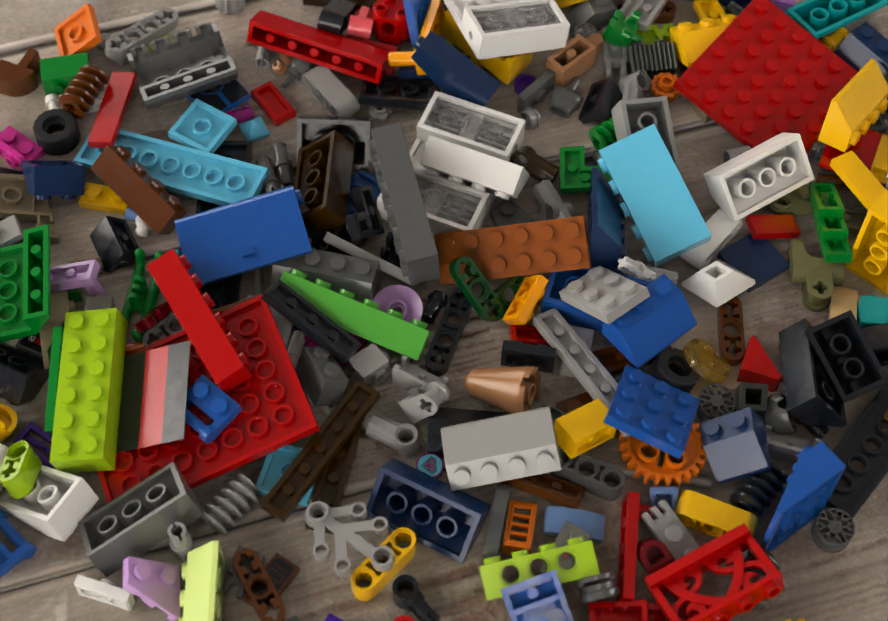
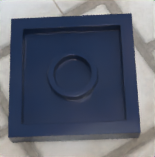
(755, 259)

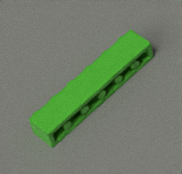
(362, 317)

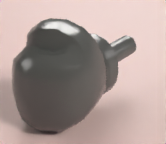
(296, 69)

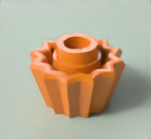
(663, 86)

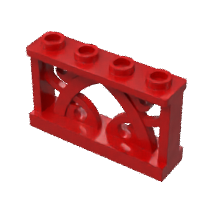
(741, 595)

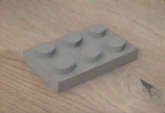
(604, 294)

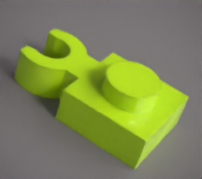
(655, 34)

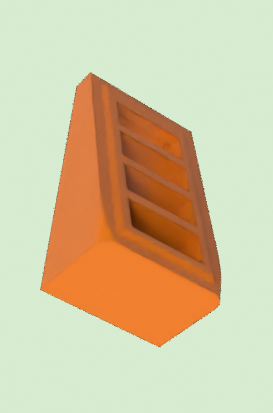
(513, 545)

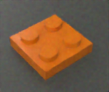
(78, 32)

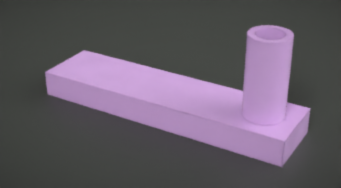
(76, 276)

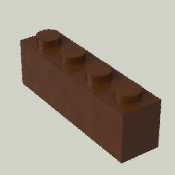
(138, 189)

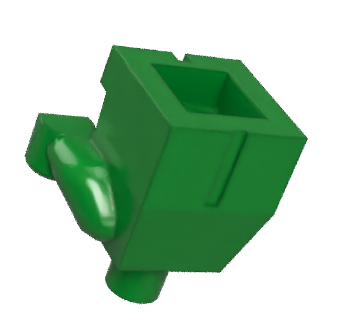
(622, 29)

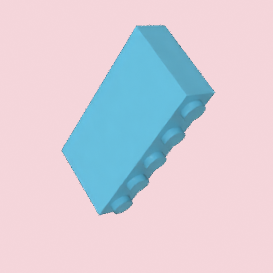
(653, 196)

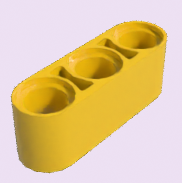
(711, 515)
(379, 579)

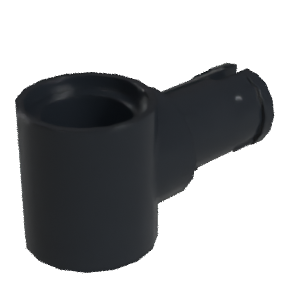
(415, 601)

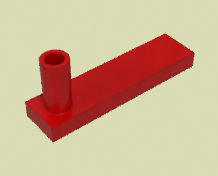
(630, 515)

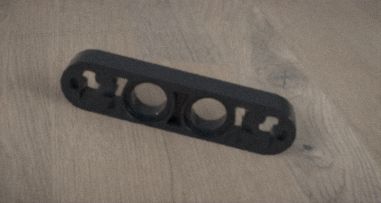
(447, 330)

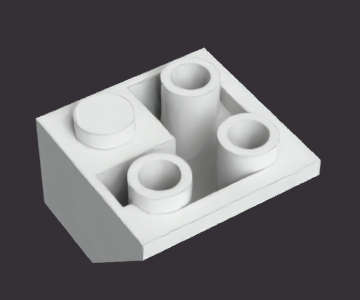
(718, 283)

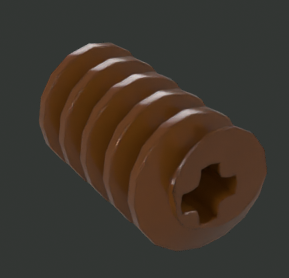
(83, 90)

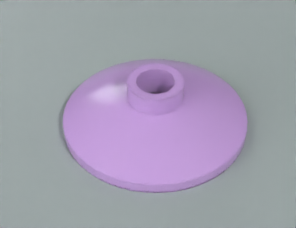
(400, 298)

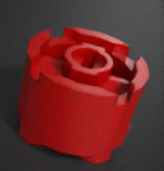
(390, 22)

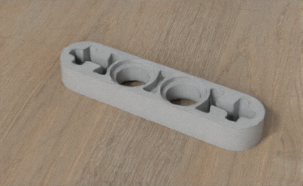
(119, 44)

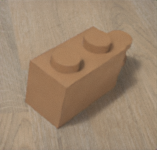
(575, 58)

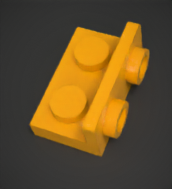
(526, 300)

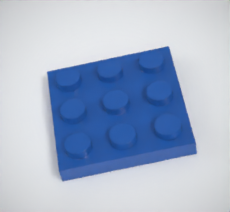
(652, 411)

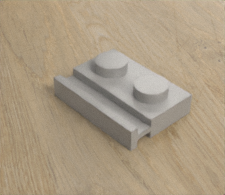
(649, 8)

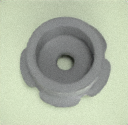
(379, 113)
(531, 116)

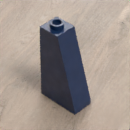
(453, 71)

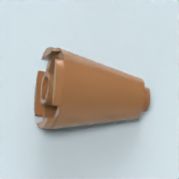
(505, 387)

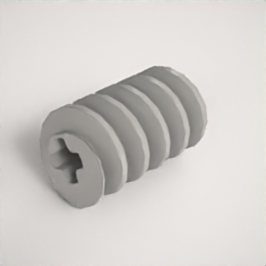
(230, 504)

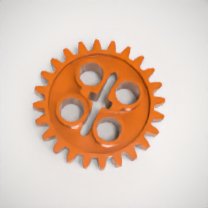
(688, 466)

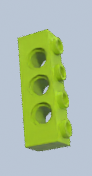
(583, 565)

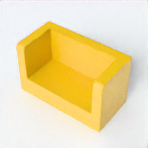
(583, 429)

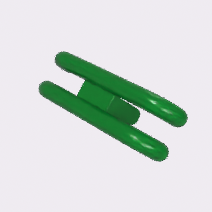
(139, 296)

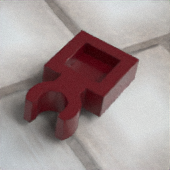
(153, 317)

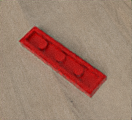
(112, 109)

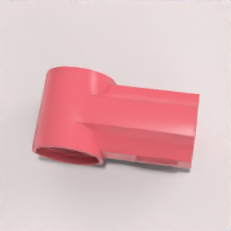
(361, 23)

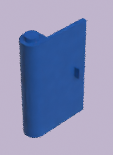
(244, 235)

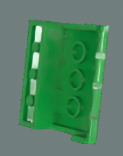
(25, 285)

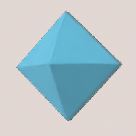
(254, 129)

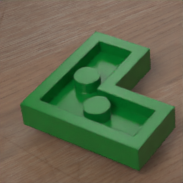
(574, 174)

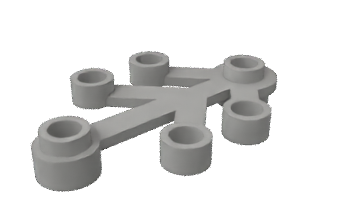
(346, 534)

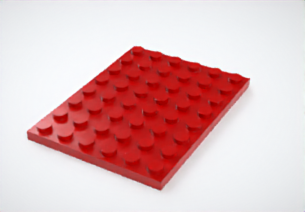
(271, 416)

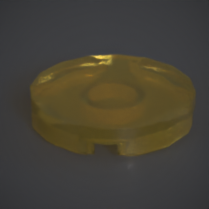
(705, 362)

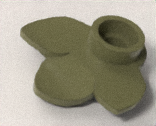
(793, 202)

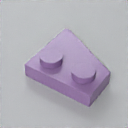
(154, 583)

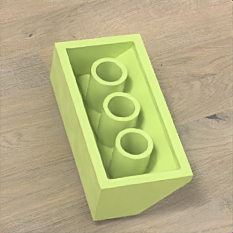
(203, 584)

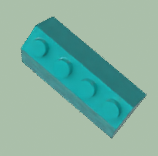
(826, 16)

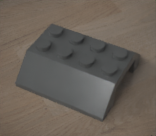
(182, 67)

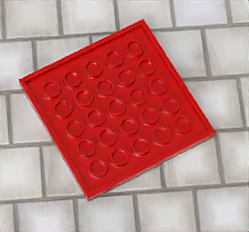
(766, 78)

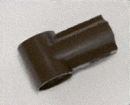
(536, 166)

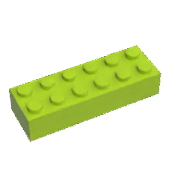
(89, 391)

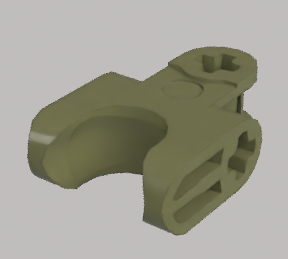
(815, 276)

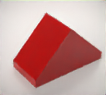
(758, 367)

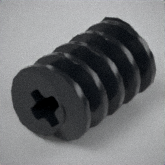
(758, 489)

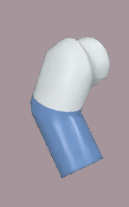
(142, 228)

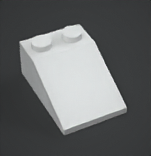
(53, 504)

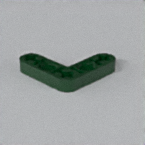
(495, 297)

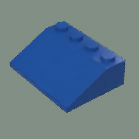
(805, 494)

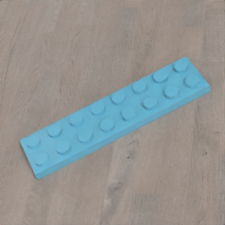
(187, 169)

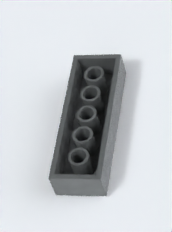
(403, 204)

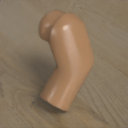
(282, 64)

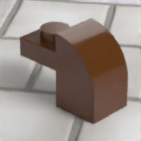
(20, 78)

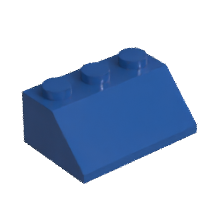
(652, 323)

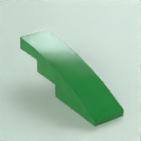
(829, 222)

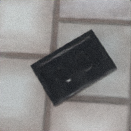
(398, 92)

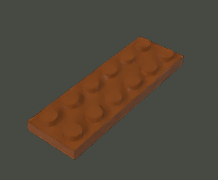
(517, 248)

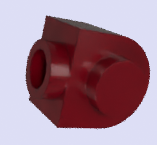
(652, 555)

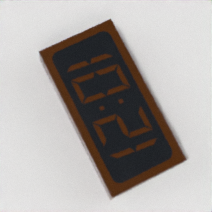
(281, 574)

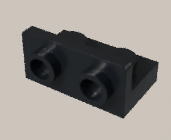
(520, 354)

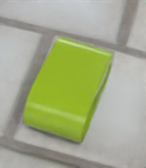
(19, 469)

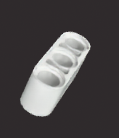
(722, 232)

